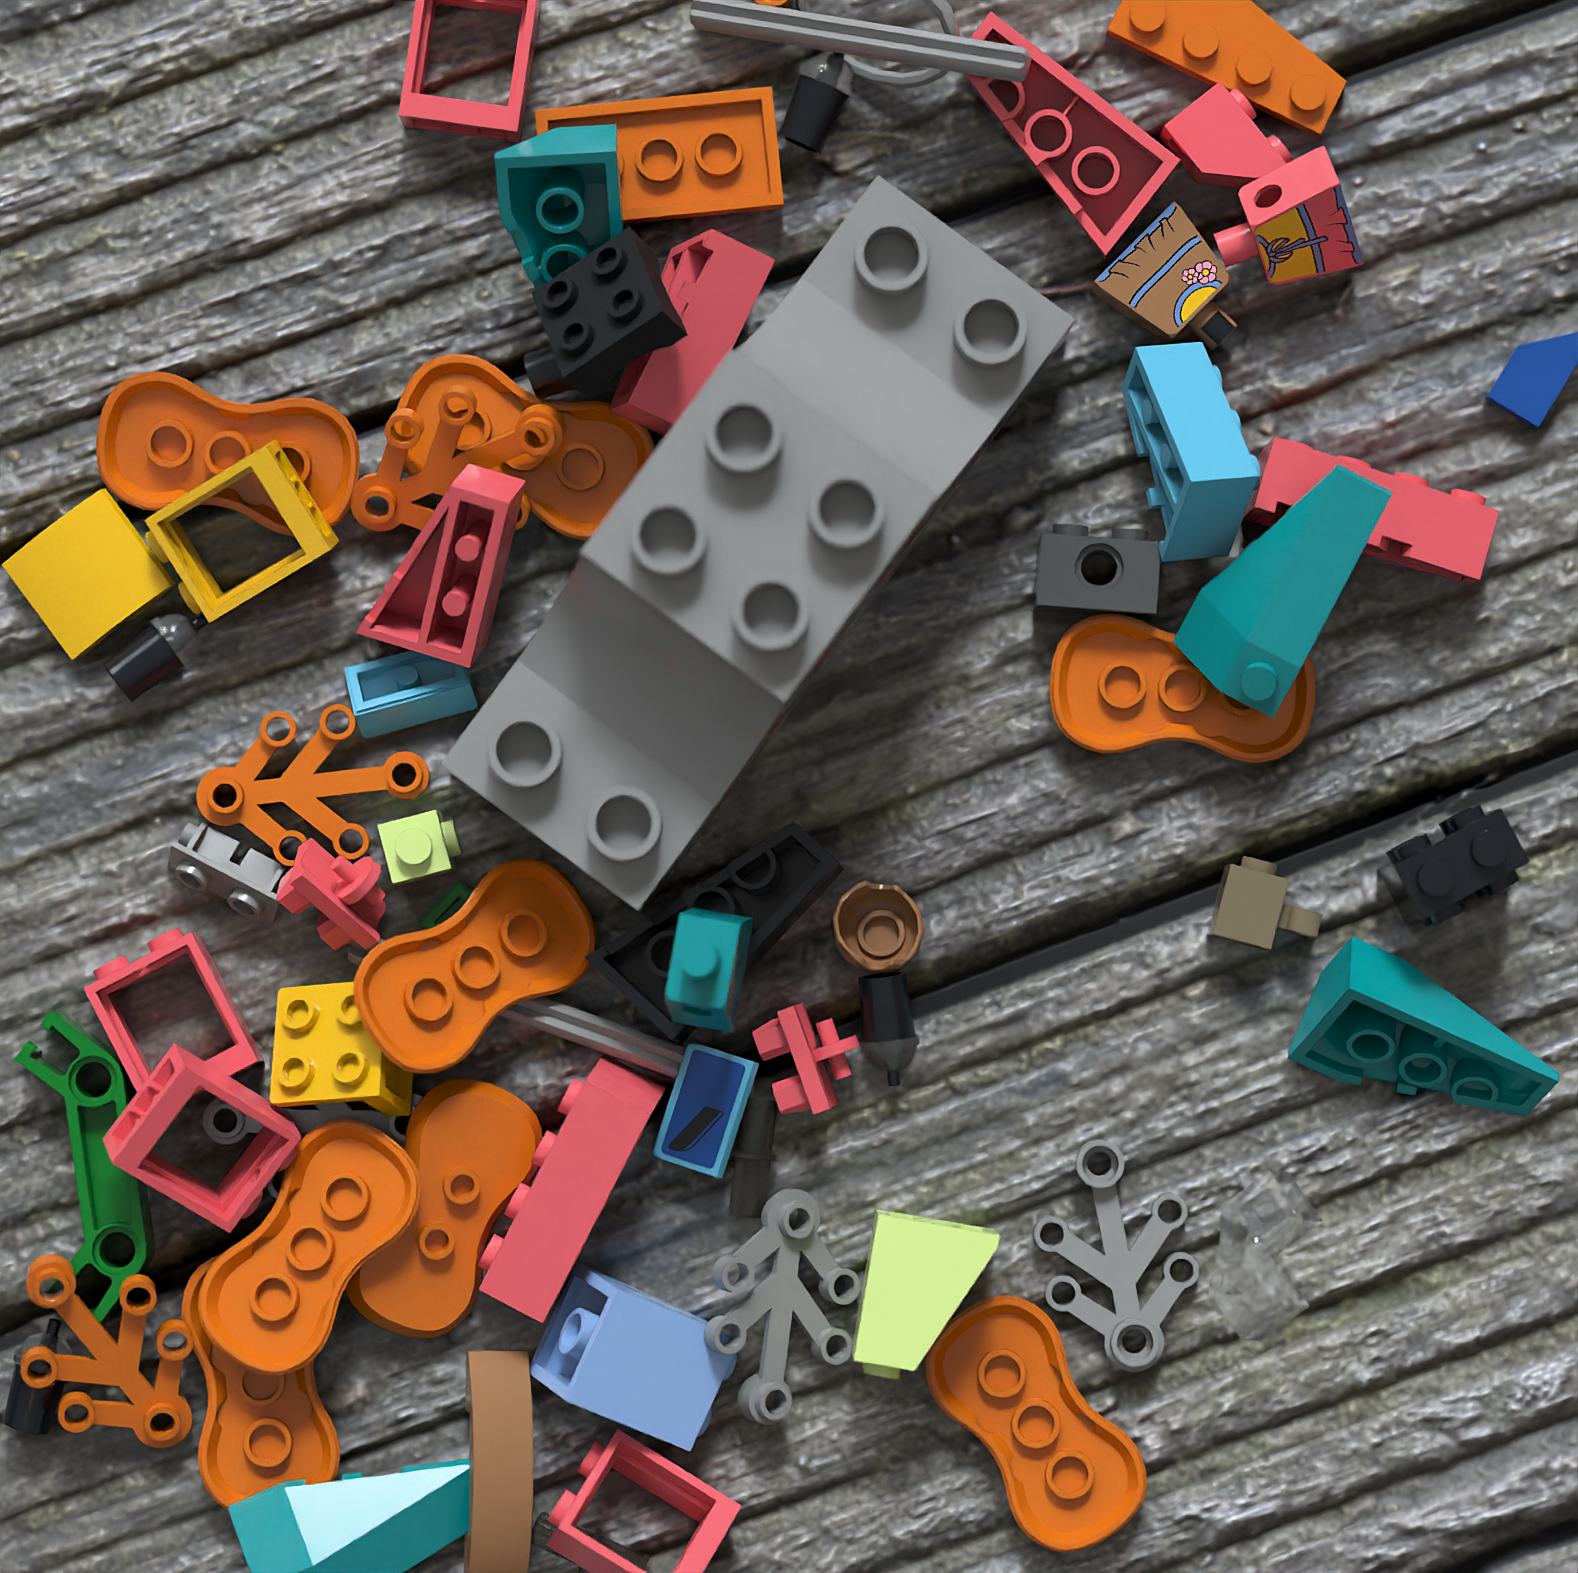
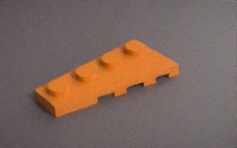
(1238, 47)

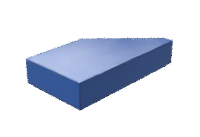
(1535, 378)

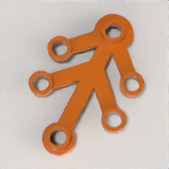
(441, 466)
(301, 786)
(113, 1362)

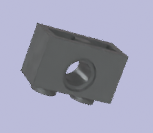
(1064, 589)

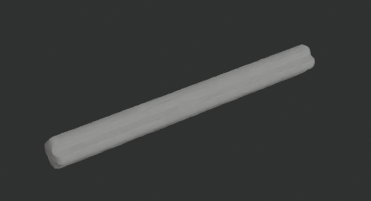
(862, 38)
(583, 1029)

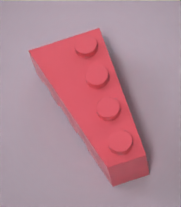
(1076, 141)
(1417, 528)
(571, 1187)

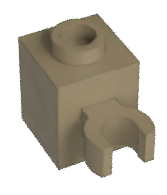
(1252, 906)

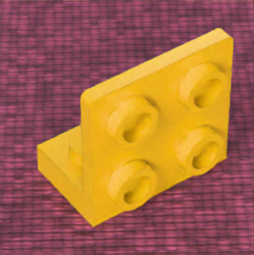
(329, 1055)

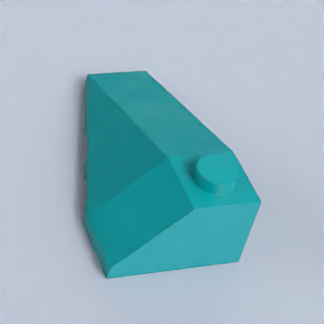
(560, 197)
(1271, 602)
(1398, 1026)
(355, 1522)

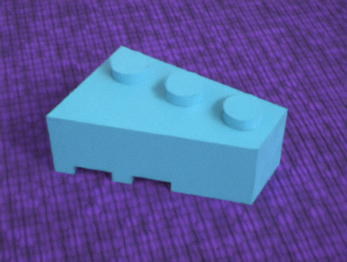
(1192, 447)

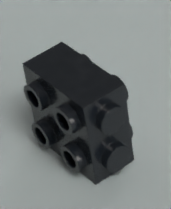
(1470, 856)

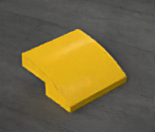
(88, 574)

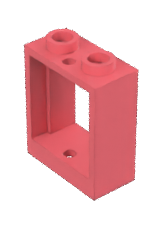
(466, 116)
(164, 951)
(158, 1104)
(658, 1476)

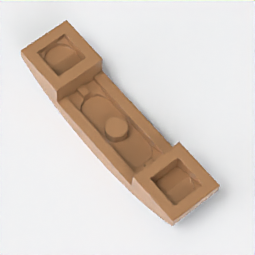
(499, 1461)

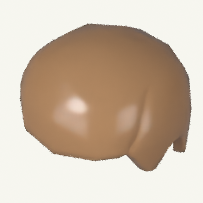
(877, 927)

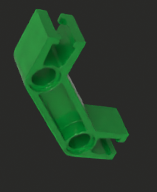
(106, 1194)

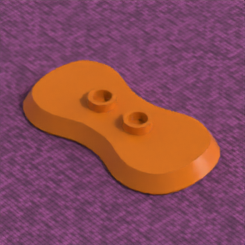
(171, 436)
(566, 489)
(1130, 687)
(441, 987)
(470, 1158)
(280, 1287)
(255, 1423)
(1061, 1462)

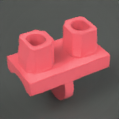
(340, 890)
(813, 1084)

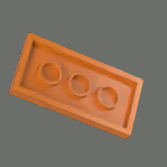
(688, 152)

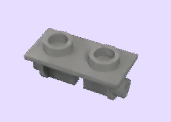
(204, 862)

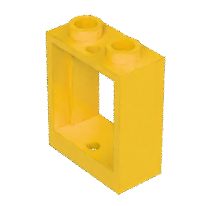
(292, 501)

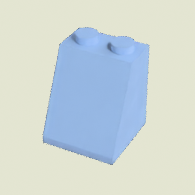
(631, 1358)

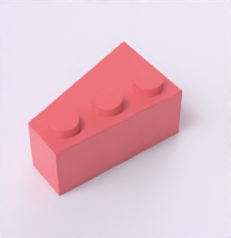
(713, 291)
(453, 574)

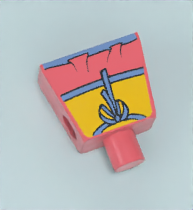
(1294, 222)

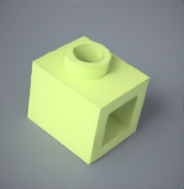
(419, 846)

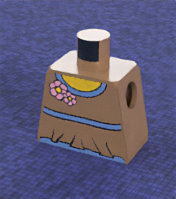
(1169, 282)

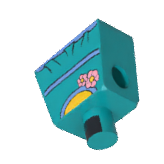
(708, 968)

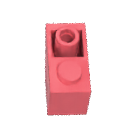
(1221, 141)

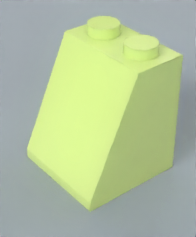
(913, 1286)

